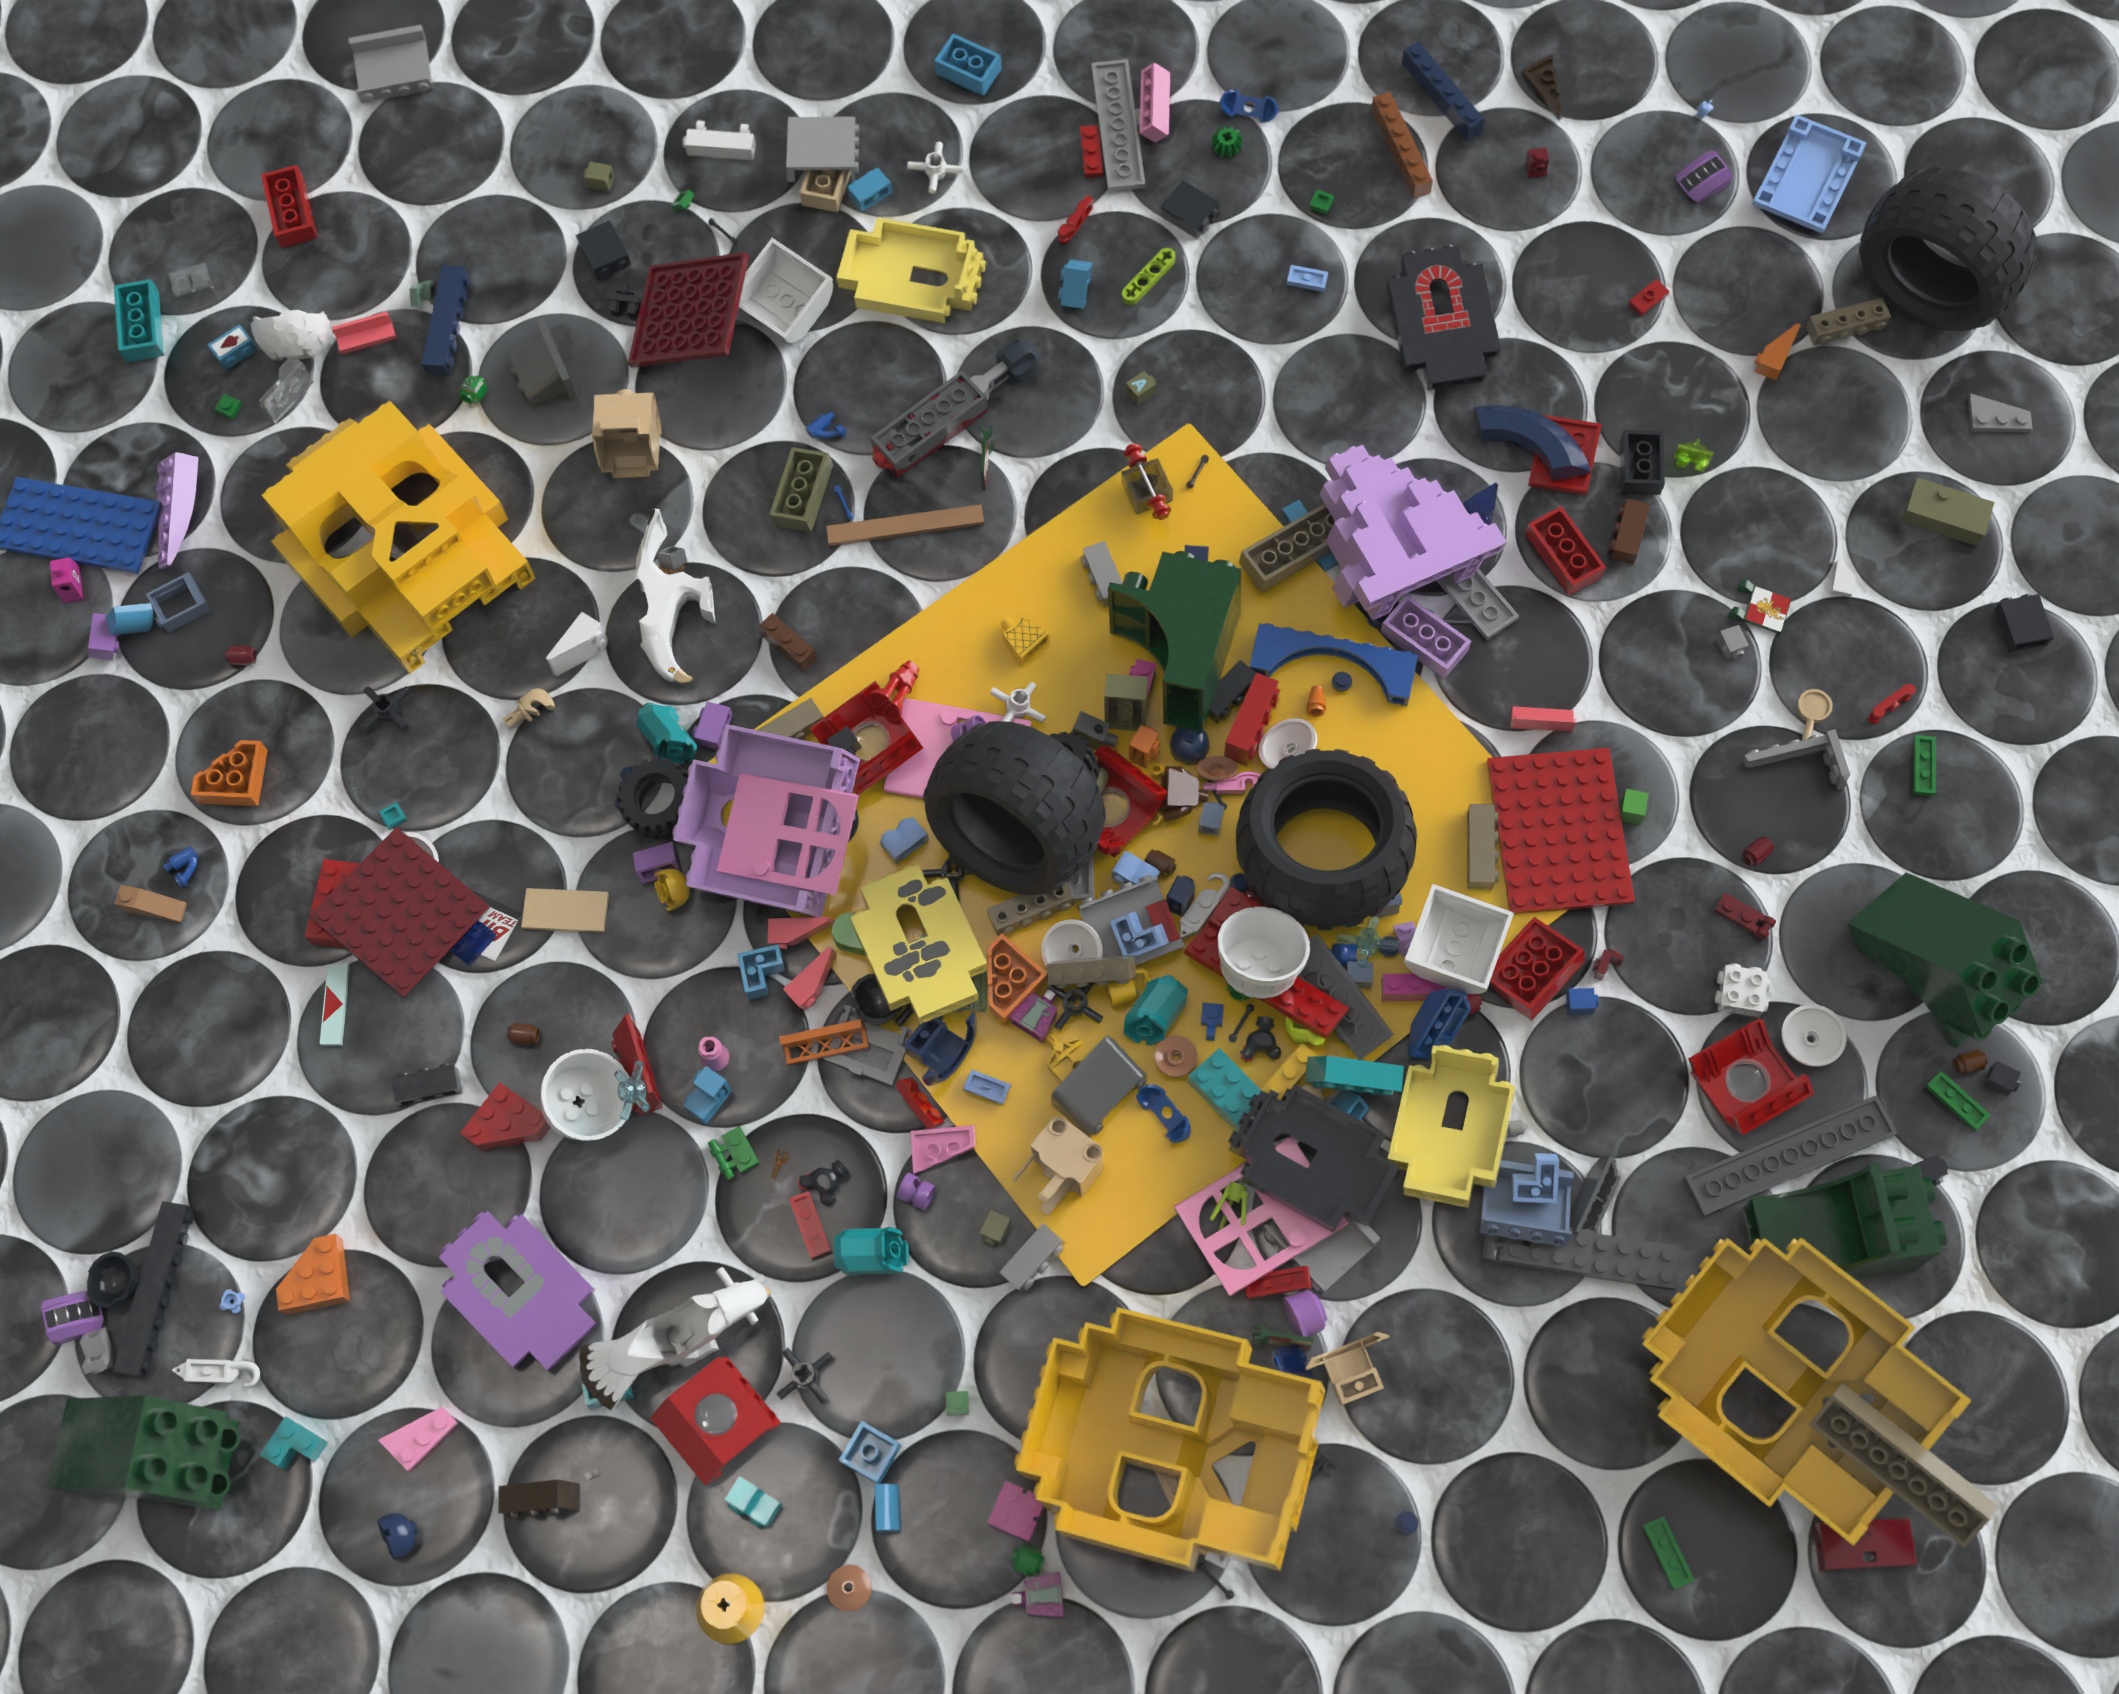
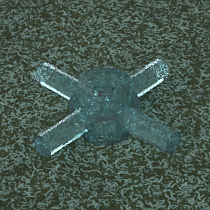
(1368, 941)
(632, 1090)

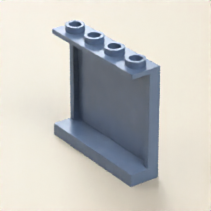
(1526, 1220)

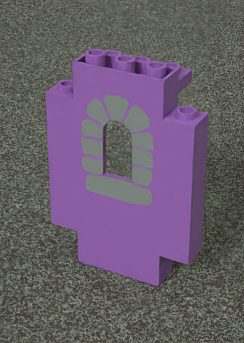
(536, 1318)

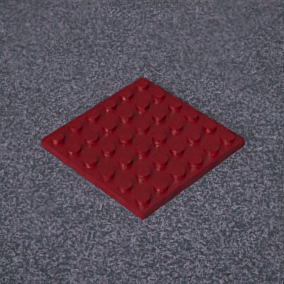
(688, 310)
(399, 912)

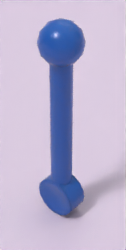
(837, 489)

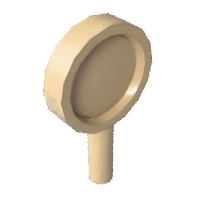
(1813, 707)

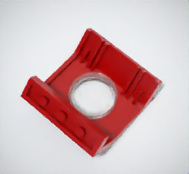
(883, 741)
(1129, 801)
(1748, 1078)
(714, 1418)

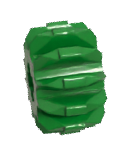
(1226, 142)

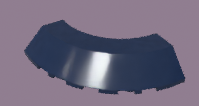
(1535, 433)

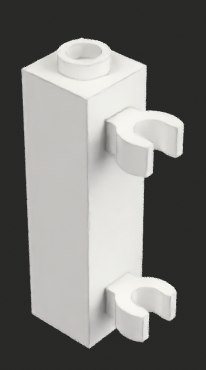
(720, 144)

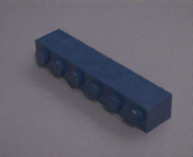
(1442, 91)
(445, 320)

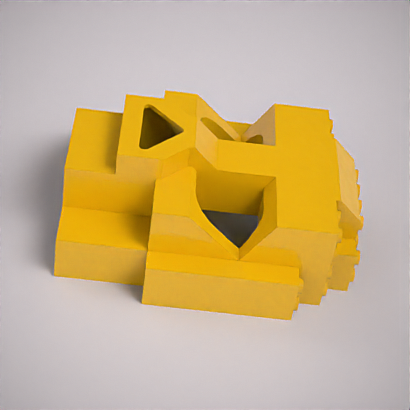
(432, 582)
(1730, 1324)
(1092, 1426)

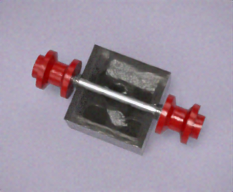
(1146, 484)

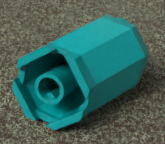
(665, 733)
(1155, 1010)
(870, 1251)

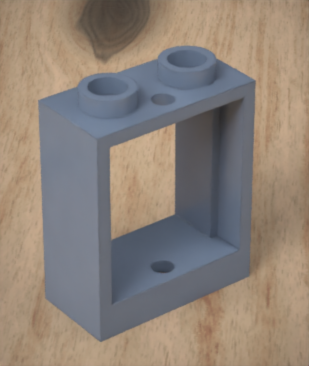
(171, 589)

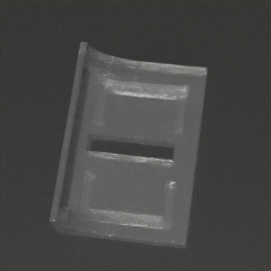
(181, 283)

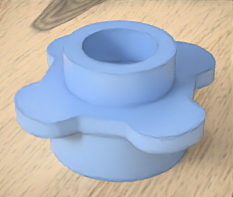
(1704, 109)
(227, 1297)

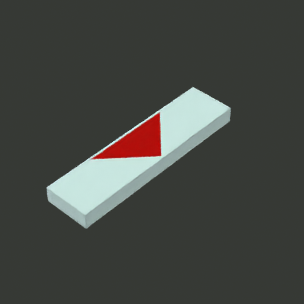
(334, 1005)

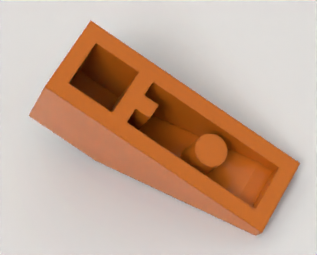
(1775, 354)

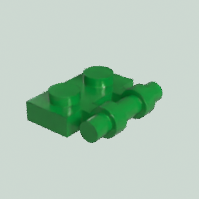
(740, 1150)

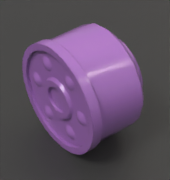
(1305, 1313)

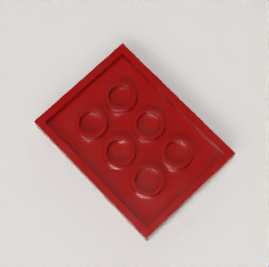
(1587, 437)

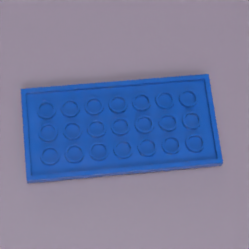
(78, 524)

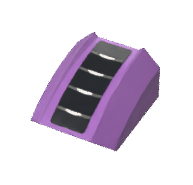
(1704, 176)
(70, 1317)

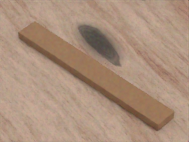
(905, 525)

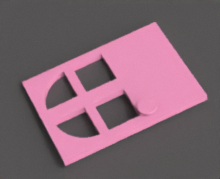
(932, 727)
(758, 827)
(1298, 1230)

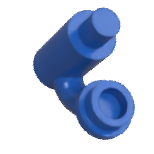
(817, 427)
(182, 858)

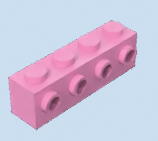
(1154, 102)

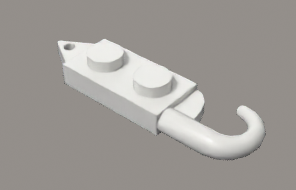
(1203, 907)
(216, 1371)

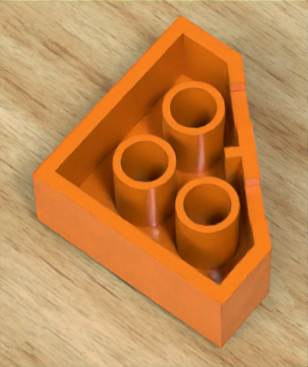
(233, 776)
(1010, 977)
(316, 1278)

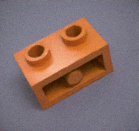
(1144, 746)

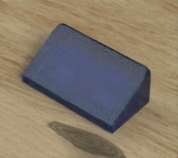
(473, 943)

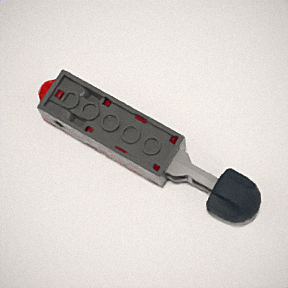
(948, 410)

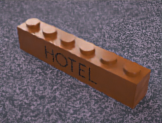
(1401, 145)

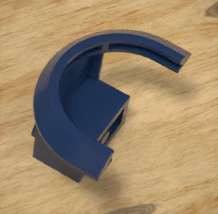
(940, 1048)

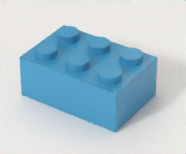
(968, 64)

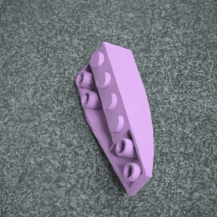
(177, 494)

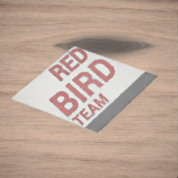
(501, 921)

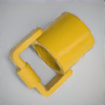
(1125, 992)

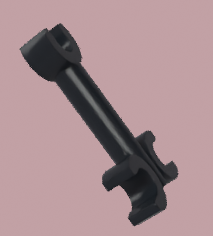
(1321, 1462)

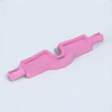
(1232, 785)

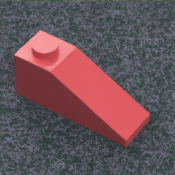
(795, 930)
(809, 983)

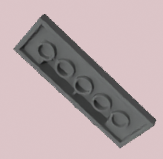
(1362, 1025)

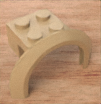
(1351, 1369)

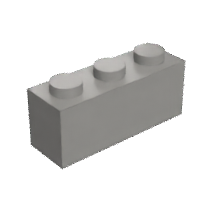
(1101, 570)
(1032, 1258)

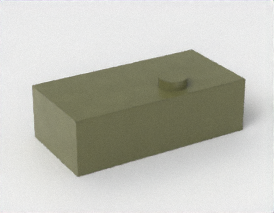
(801, 489)
(1947, 511)
(1125, 701)

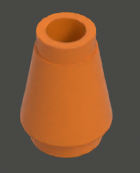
(1316, 703)

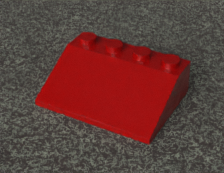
(1535, 967)
(631, 1049)

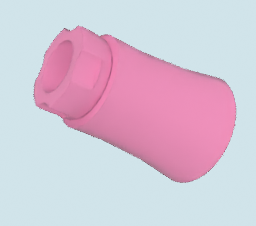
(716, 1059)

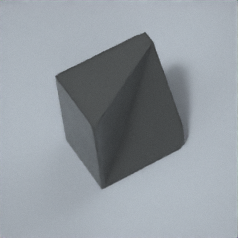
(672, 557)

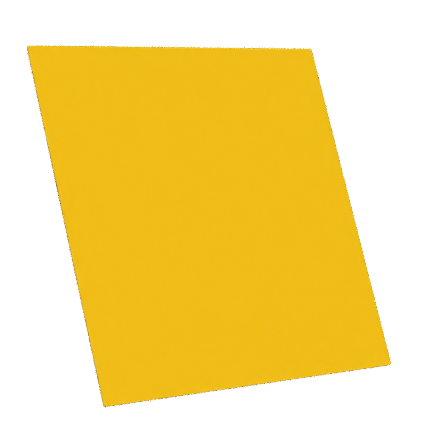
(961, 660)

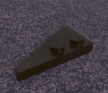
(1543, 80)

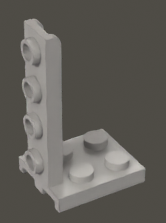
(1829, 743)

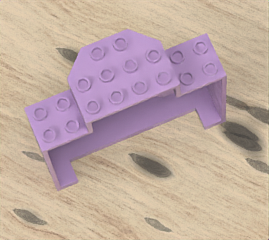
(714, 786)

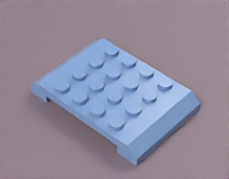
(1809, 173)

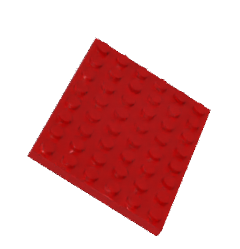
(1560, 831)

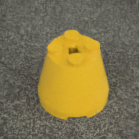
(742, 1615)

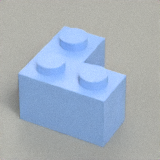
(1133, 938)
(1540, 1186)

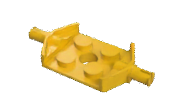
(1065, 1055)

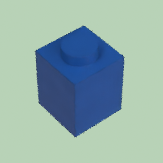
(1581, 1001)

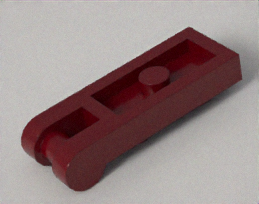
(1744, 916)

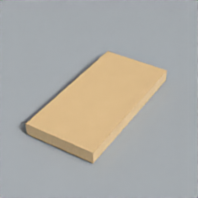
(565, 910)

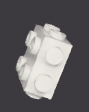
(1742, 990)

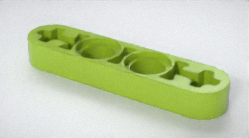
(1151, 278)

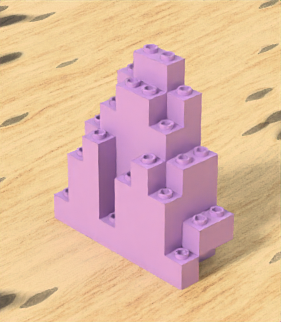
(1397, 531)

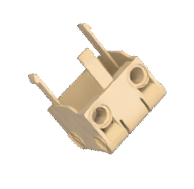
(1067, 1159)

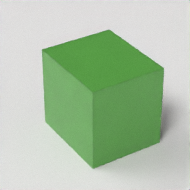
(1633, 806)

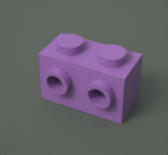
(101, 642)
(712, 722)
(655, 859)

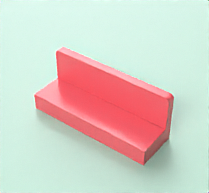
(364, 332)
(1542, 719)

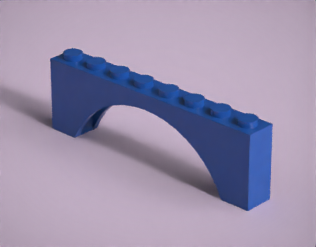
(1389, 667)

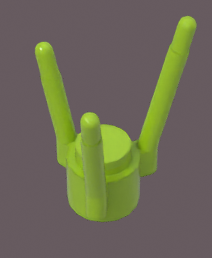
(1234, 1192)

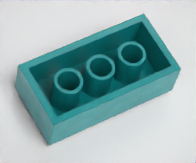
(138, 320)
(1354, 1075)
(1224, 1087)

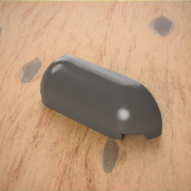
(1595, 1195)

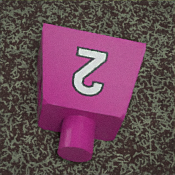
(63, 574)

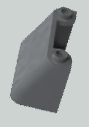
(1097, 1086)

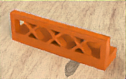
(823, 1034)

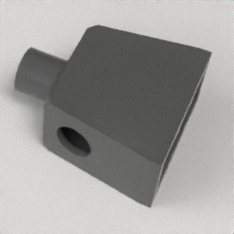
(1094, 731)

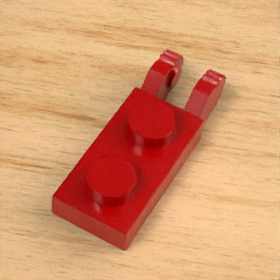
(1075, 221)
(919, 1103)

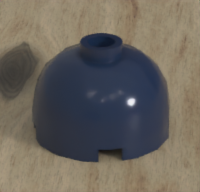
(1189, 746)
(397, 1534)

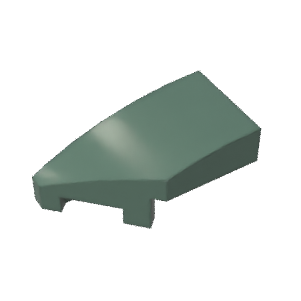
(420, 293)

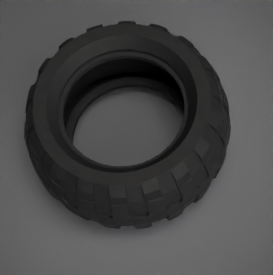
(1948, 248)
(1336, 783)
(1015, 807)

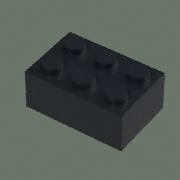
(1642, 462)

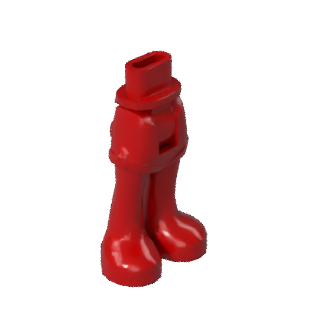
(901, 680)

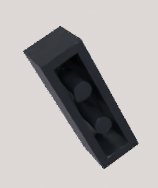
(1231, 691)
(426, 1085)

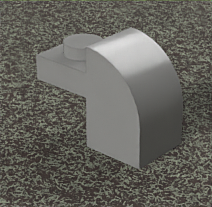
(97, 1351)

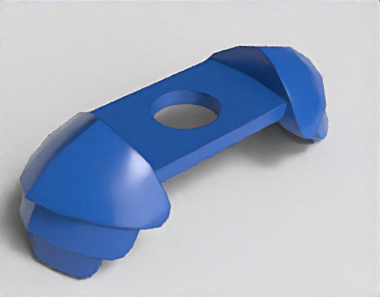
(1233, 103)
(1154, 1097)

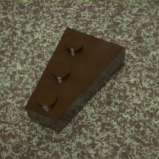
(538, 1498)

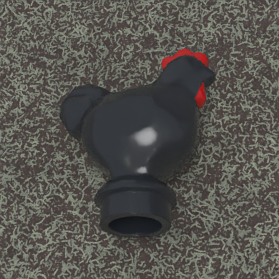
(1261, 1041)
(824, 1181)

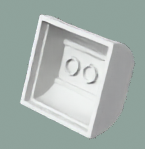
(785, 292)
(1457, 941)

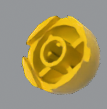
(672, 888)

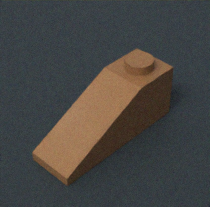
(149, 904)

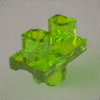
(1694, 453)

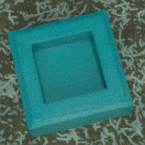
(392, 816)

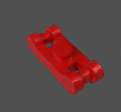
(1891, 703)

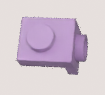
(1404, 934)

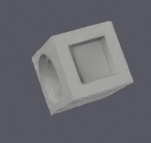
(1732, 642)

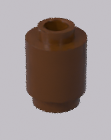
(1161, 861)
(523, 1034)
(1970, 1062)

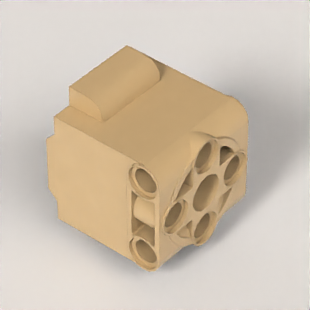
(626, 433)

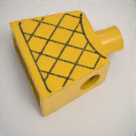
(1023, 638)

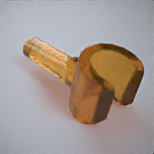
(670, 571)
(779, 1161)

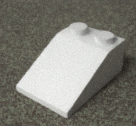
(578, 644)

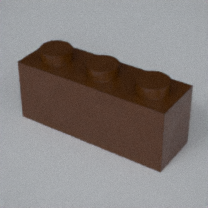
(1629, 531)
(787, 642)

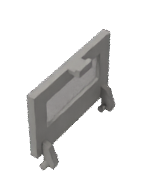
(882, 1057)

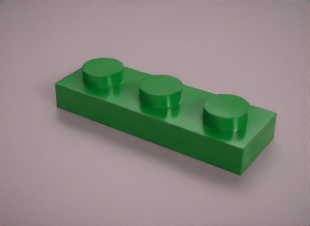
(1924, 765)
(1957, 1101)
(1668, 1553)

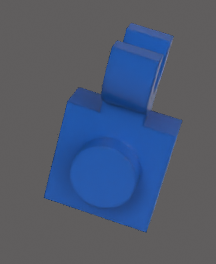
(1211, 1017)

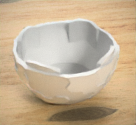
(291, 334)

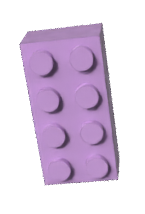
(1426, 635)

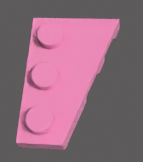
(939, 1145)
(418, 1438)

